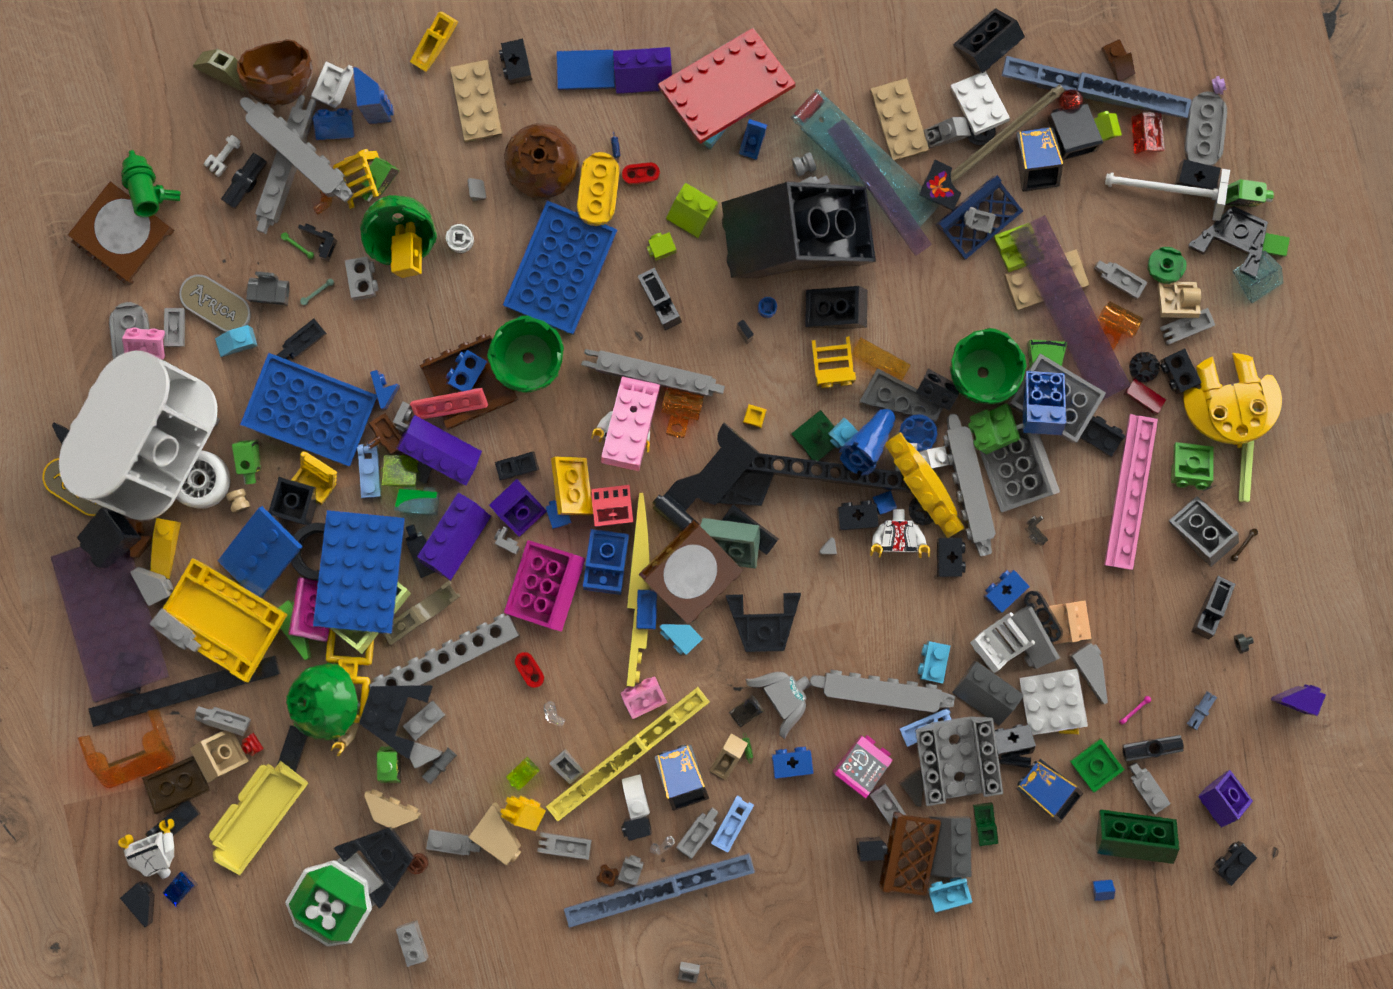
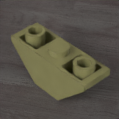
(219, 66)

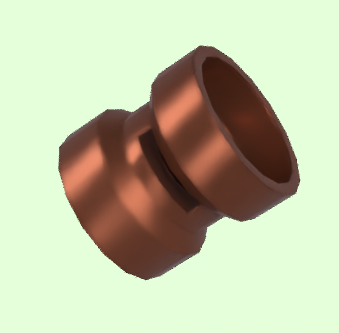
(420, 862)

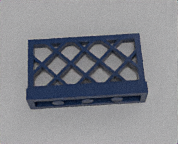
(973, 201)

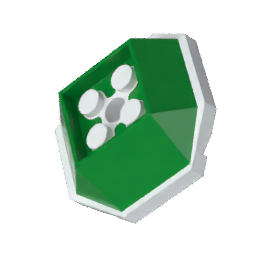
(337, 887)

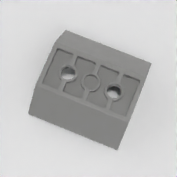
(973, 755)

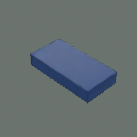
(646, 609)

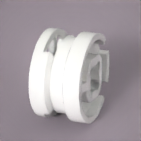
(459, 238)

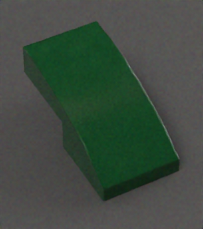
(985, 824)

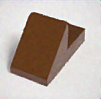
(1119, 61)
(138, 549)

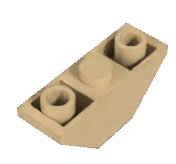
(389, 811)

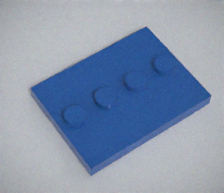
(260, 552)

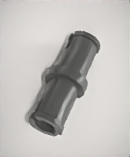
(439, 765)

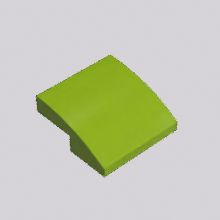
(1009, 251)

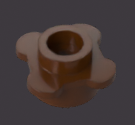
(607, 880)

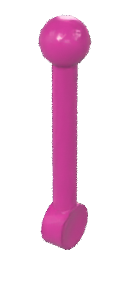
(1147, 699)

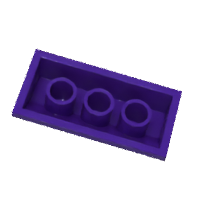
(439, 450)
(454, 536)

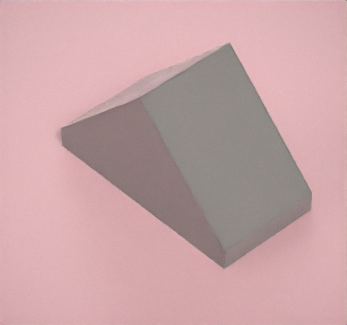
(422, 754)
(567, 766)

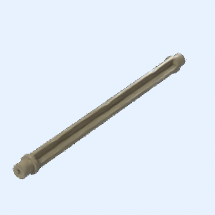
(1007, 132)

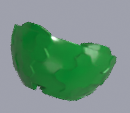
(380, 225)
(522, 337)
(998, 356)
(329, 702)

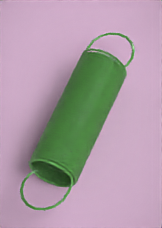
(748, 750)

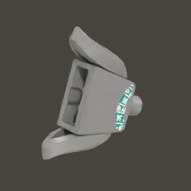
(785, 695)

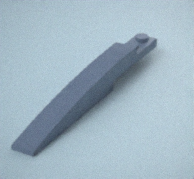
(1097, 88)
(659, 890)

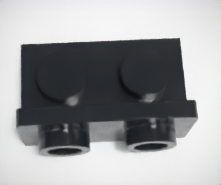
(1102, 435)
(1234, 862)

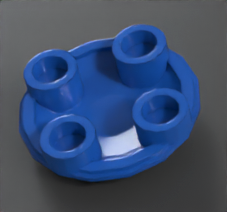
(919, 430)

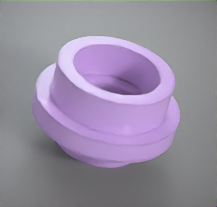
(1218, 85)

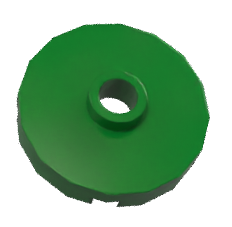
(1170, 257)

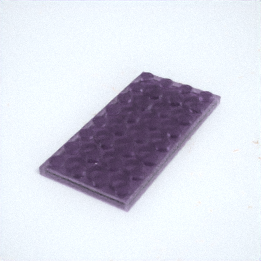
(109, 624)

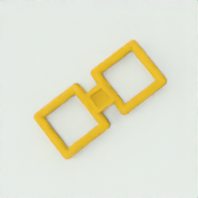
(351, 664)

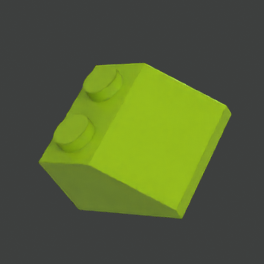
(692, 210)

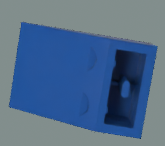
(1044, 403)

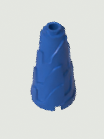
(867, 444)

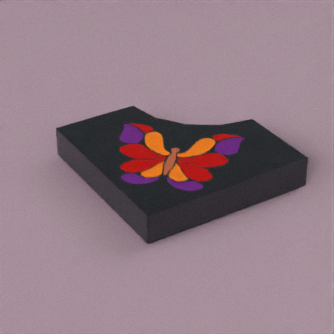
(939, 186)

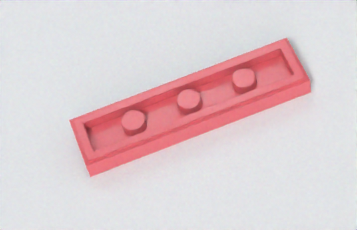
(449, 404)

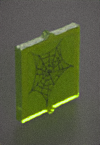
(399, 471)

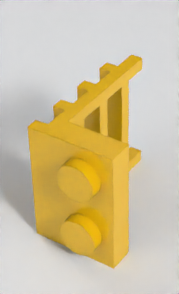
(354, 164)
(831, 377)
(316, 474)

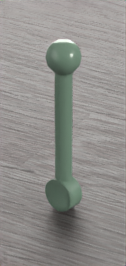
(304, 301)

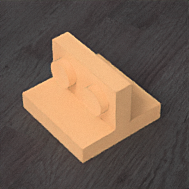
(1073, 621)

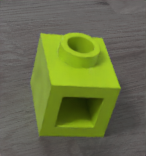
(1108, 125)
(661, 246)

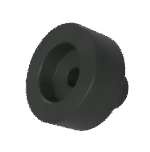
(1242, 642)

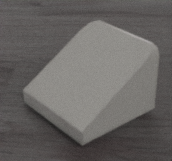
(476, 189)

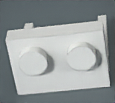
(332, 84)
(994, 648)

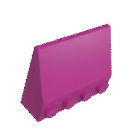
(544, 585)

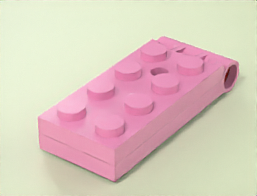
(630, 430)

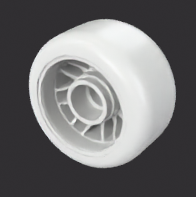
(215, 484)

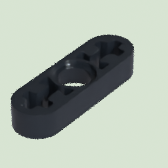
(1041, 600)

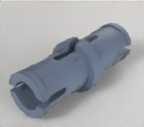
(1201, 710)

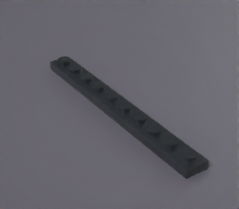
(177, 693)

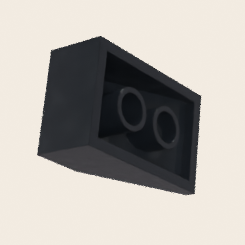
(837, 307)

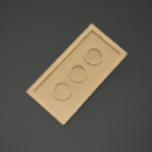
(476, 101)
(899, 119)
(1024, 290)

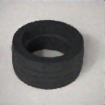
(297, 561)

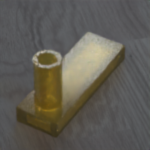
(880, 359)

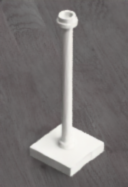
(1218, 194)

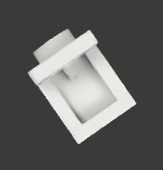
(935, 457)

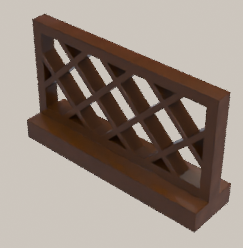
(894, 847)

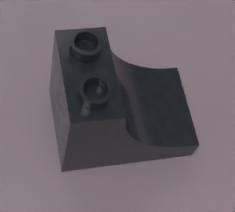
(797, 229)

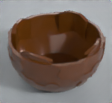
(275, 72)
(541, 176)

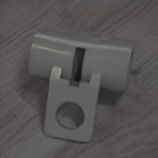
(268, 289)

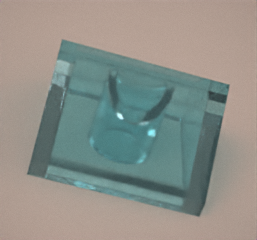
(1268, 278)

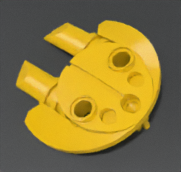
(1233, 403)

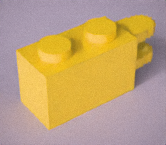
(406, 251)
(523, 812)

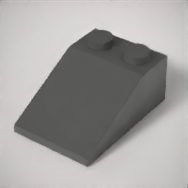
(1205, 531)

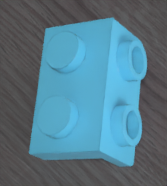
(950, 894)

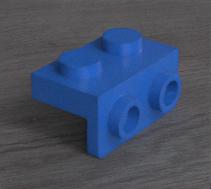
(333, 124)

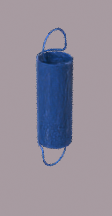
(615, 147)

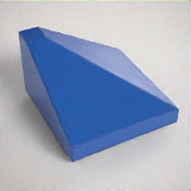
(885, 502)

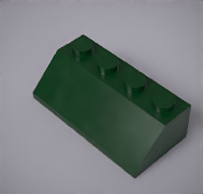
(1137, 836)

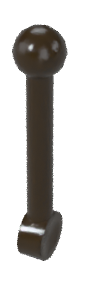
(1253, 532)

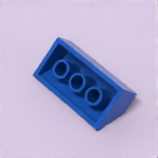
(371, 99)

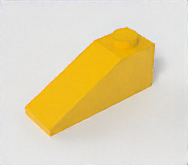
(164, 546)

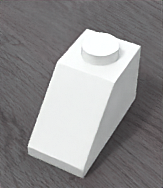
(635, 796)

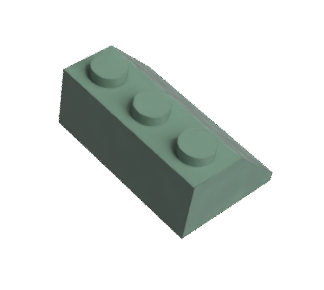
(736, 539)

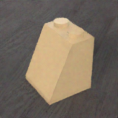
(496, 836)

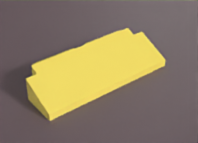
(260, 810)

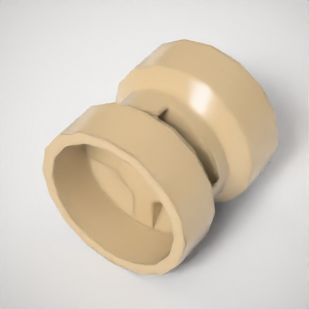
(238, 500)

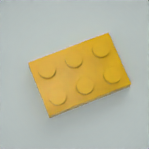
(572, 486)

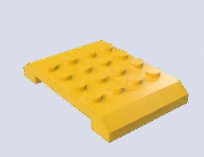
(225, 617)

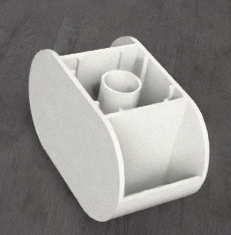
(137, 436)

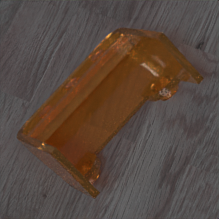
(156, 756)

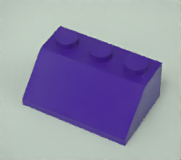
(641, 69)

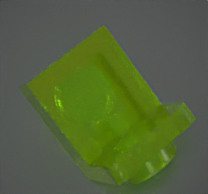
(522, 773)

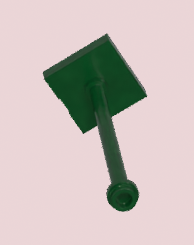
(814, 436)

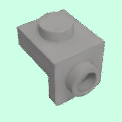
(979, 220)

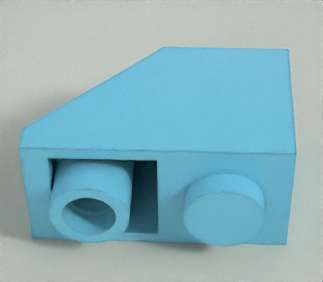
(682, 635)

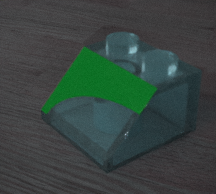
(417, 501)

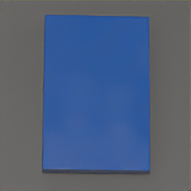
(585, 69)

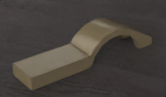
(422, 612)

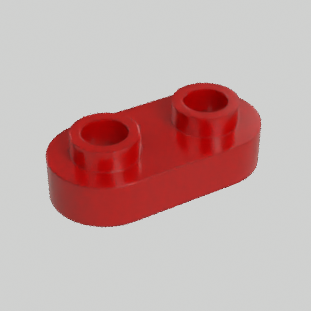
(640, 171)
(528, 670)

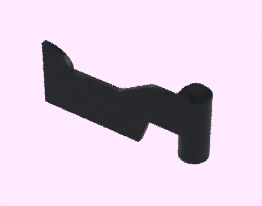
(710, 483)

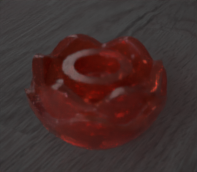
(1070, 98)

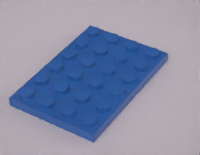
(559, 268)
(308, 409)
(359, 572)

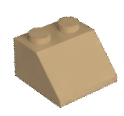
(218, 755)

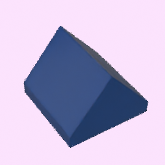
(1103, 890)

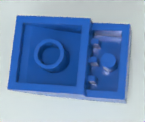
(605, 562)

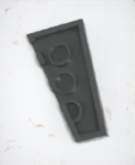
(893, 394)

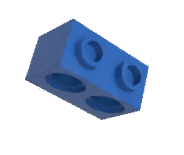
(469, 374)

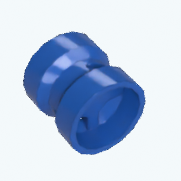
(767, 307)

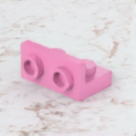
(144, 340)
(643, 697)

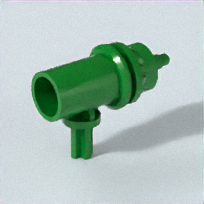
(139, 180)

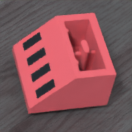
(612, 506)

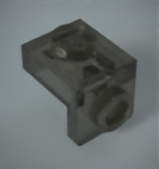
(1036, 535)

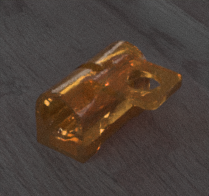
(1119, 322)
(681, 408)

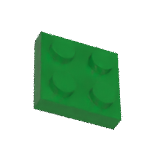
(1096, 765)

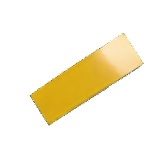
(433, 41)

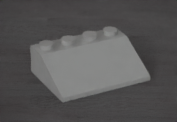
(1080, 398)
(1020, 471)

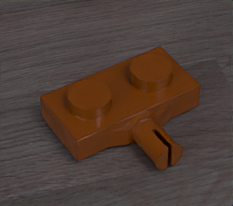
(385, 434)

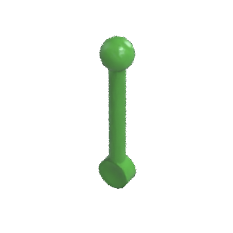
(310, 255)

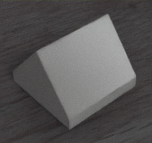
(829, 547)
(688, 972)

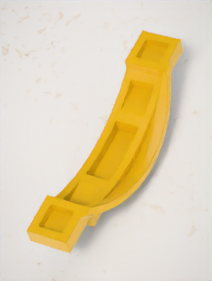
(925, 485)

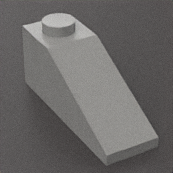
(1090, 665)

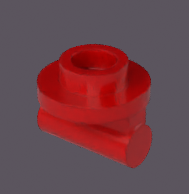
(251, 745)

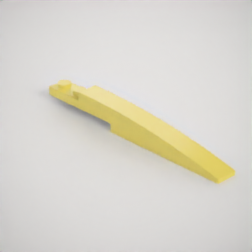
(639, 562)
(627, 754)

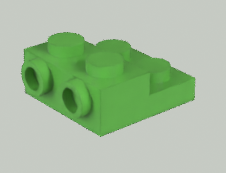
(994, 429)
(1192, 465)

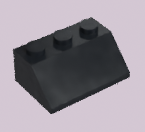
(989, 40)

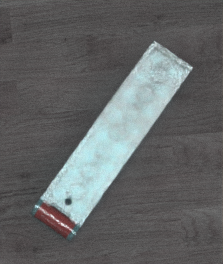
(820, 107)

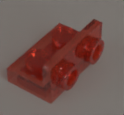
(1147, 132)

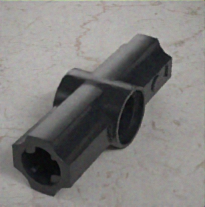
(244, 180)
(1164, 745)

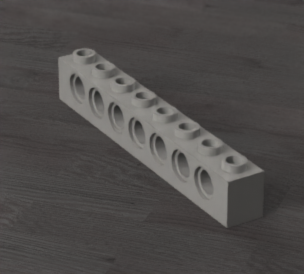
(503, 622)

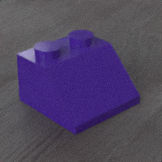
(517, 507)
(1302, 699)
(1225, 799)

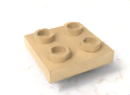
(1179, 299)

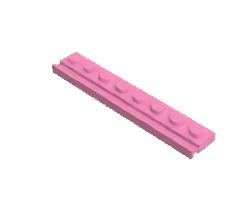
(1130, 492)

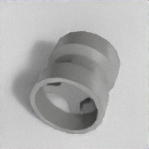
(804, 164)

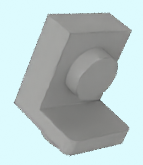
(403, 414)
(508, 544)
(631, 869)

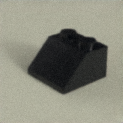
(293, 501)

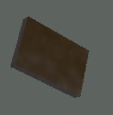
(175, 785)

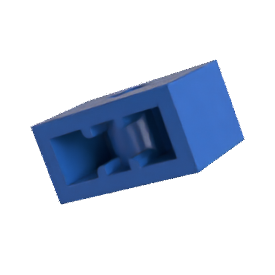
(1016, 585)
(782, 769)

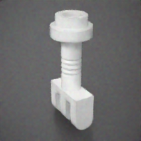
(218, 161)

